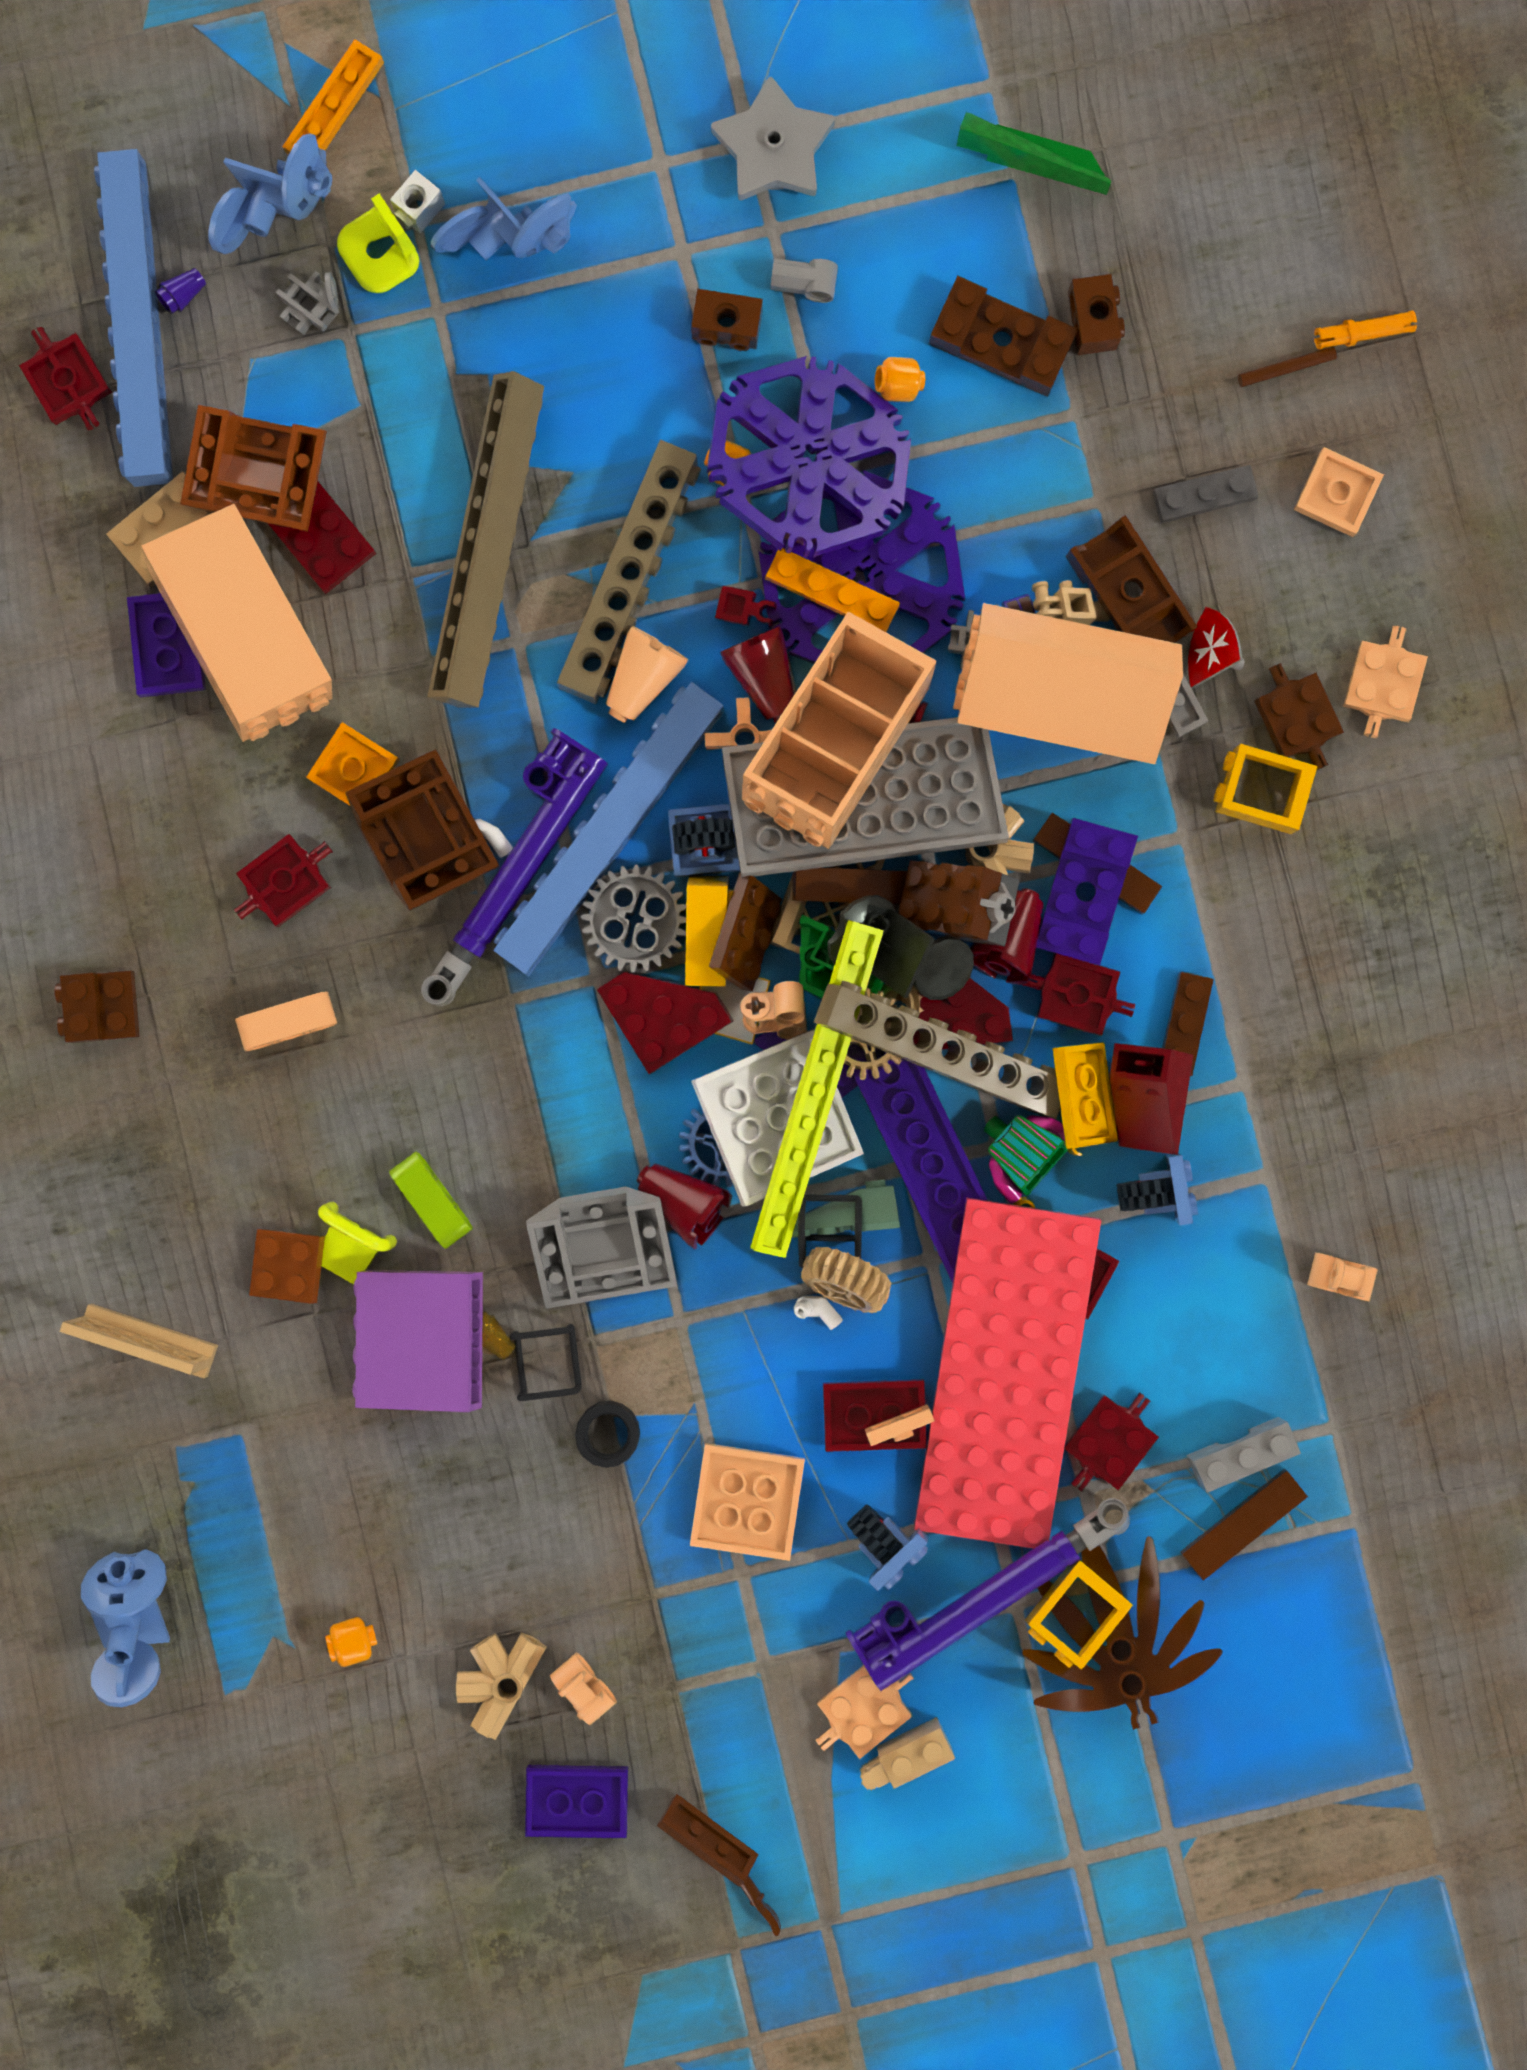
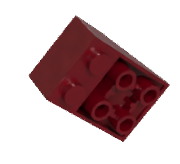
(1149, 1096)

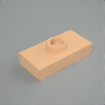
(899, 1426)

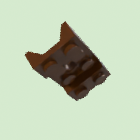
(974, 317)
(1121, 558)

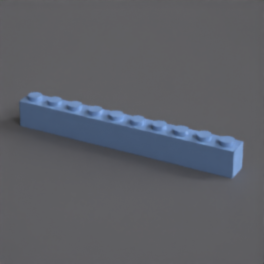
(134, 318)
(609, 829)

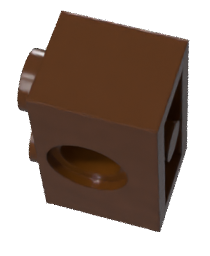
(1095, 294)
(714, 306)

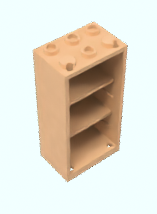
(238, 623)
(1068, 683)
(837, 731)

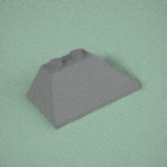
(601, 1246)

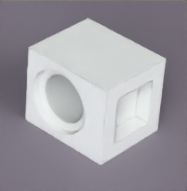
(414, 189)

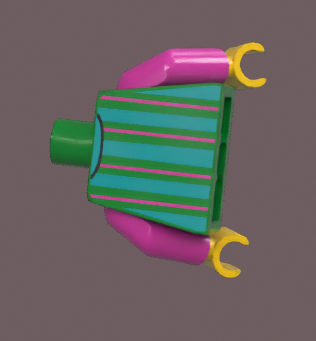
(1024, 1153)

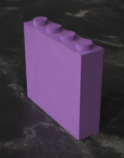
(418, 1340)

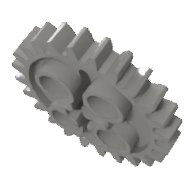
(605, 911)

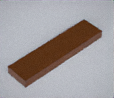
(847, 884)
(1137, 890)
(1244, 1524)

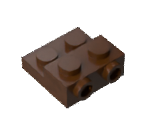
(97, 1006)

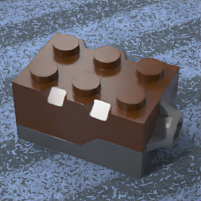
(959, 901)

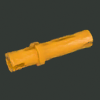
(1354, 331)

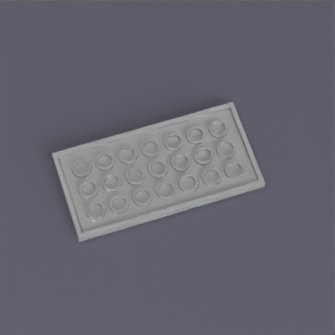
(927, 797)

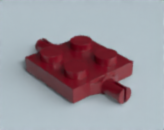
(65, 378)
(283, 880)
(1079, 994)
(1111, 1442)

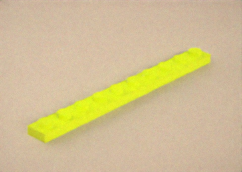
(813, 1101)

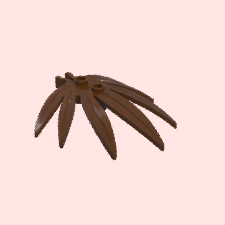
(1126, 1662)

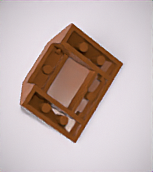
(255, 465)

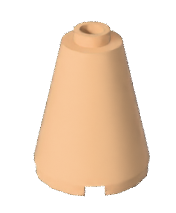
(641, 674)

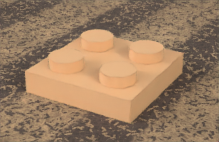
(1338, 492)

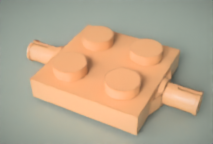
(1385, 681)
(862, 1712)

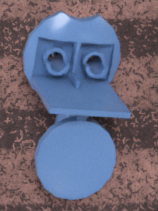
(267, 193)
(494, 225)
(123, 1604)

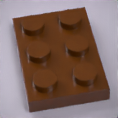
(745, 932)

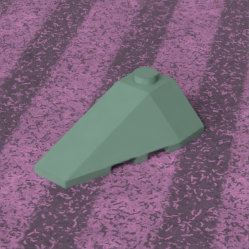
(878, 1212)

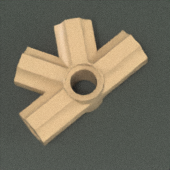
(1006, 856)
(485, 1684)

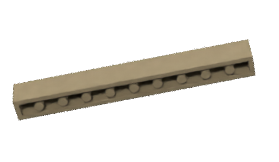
(486, 540)

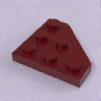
(972, 1011)
(662, 1016)

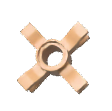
(720, 740)

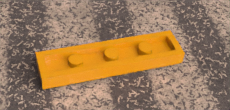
(337, 96)
(831, 589)

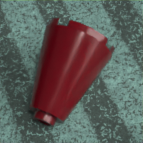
(763, 671)
(1018, 954)
(687, 1202)

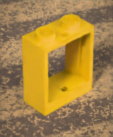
(1297, 798)
(1053, 1595)

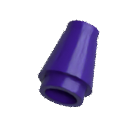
(180, 290)

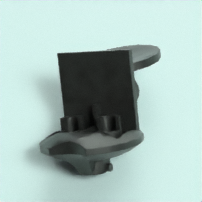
(907, 952)

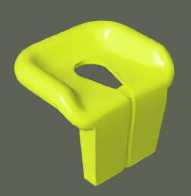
(394, 266)
(348, 1246)

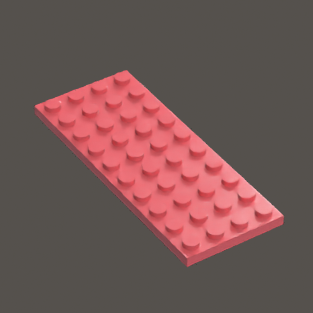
(1007, 1373)

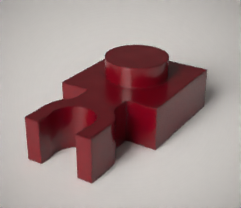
(739, 606)

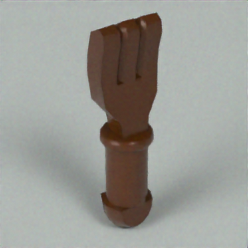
(765, 1909)

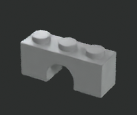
(1229, 1462)

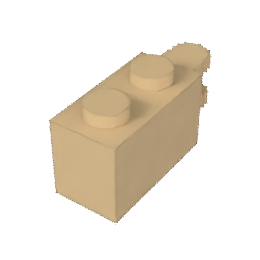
(908, 1756)

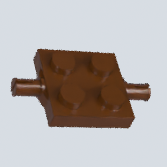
(1298, 716)

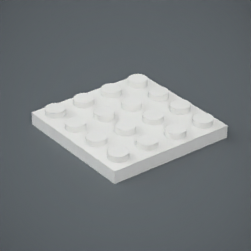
(750, 1110)

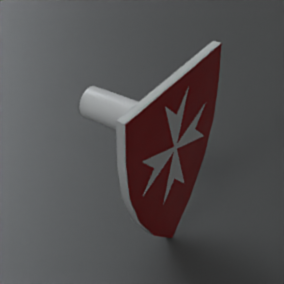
(1213, 648)

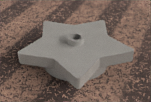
(769, 121)

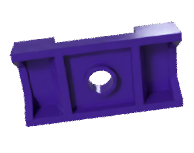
(1093, 856)

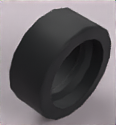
(602, 1459)

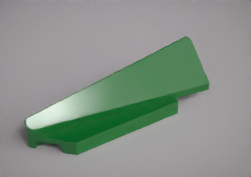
(1033, 154)

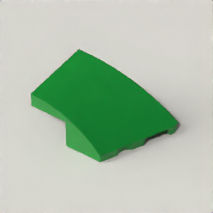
(815, 962)

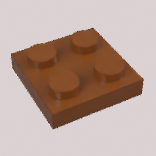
(287, 1266)

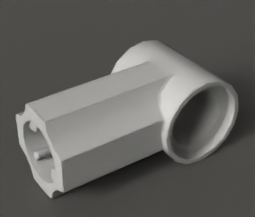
(811, 279)

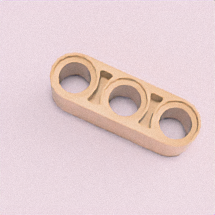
(286, 1021)

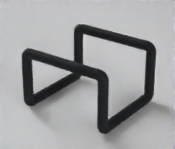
(857, 1238)
(516, 1336)

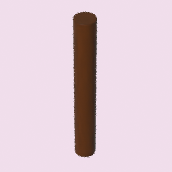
(1287, 366)

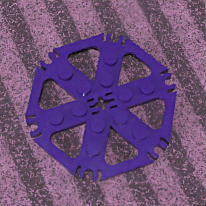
(808, 478)
(887, 556)

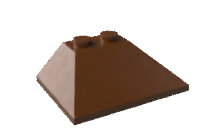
(420, 830)

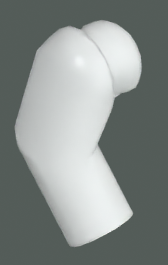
(494, 837)
(817, 1307)

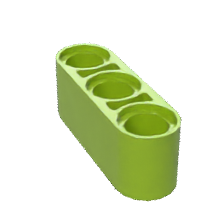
(430, 1200)

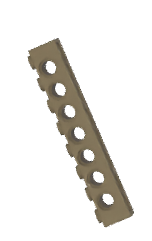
(666, 462)
(837, 1014)

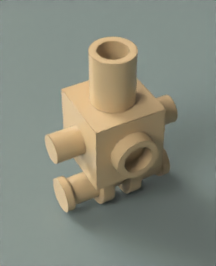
(1068, 603)

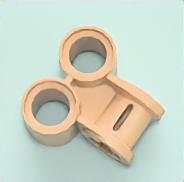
(778, 1010)
(1342, 1276)
(583, 1689)

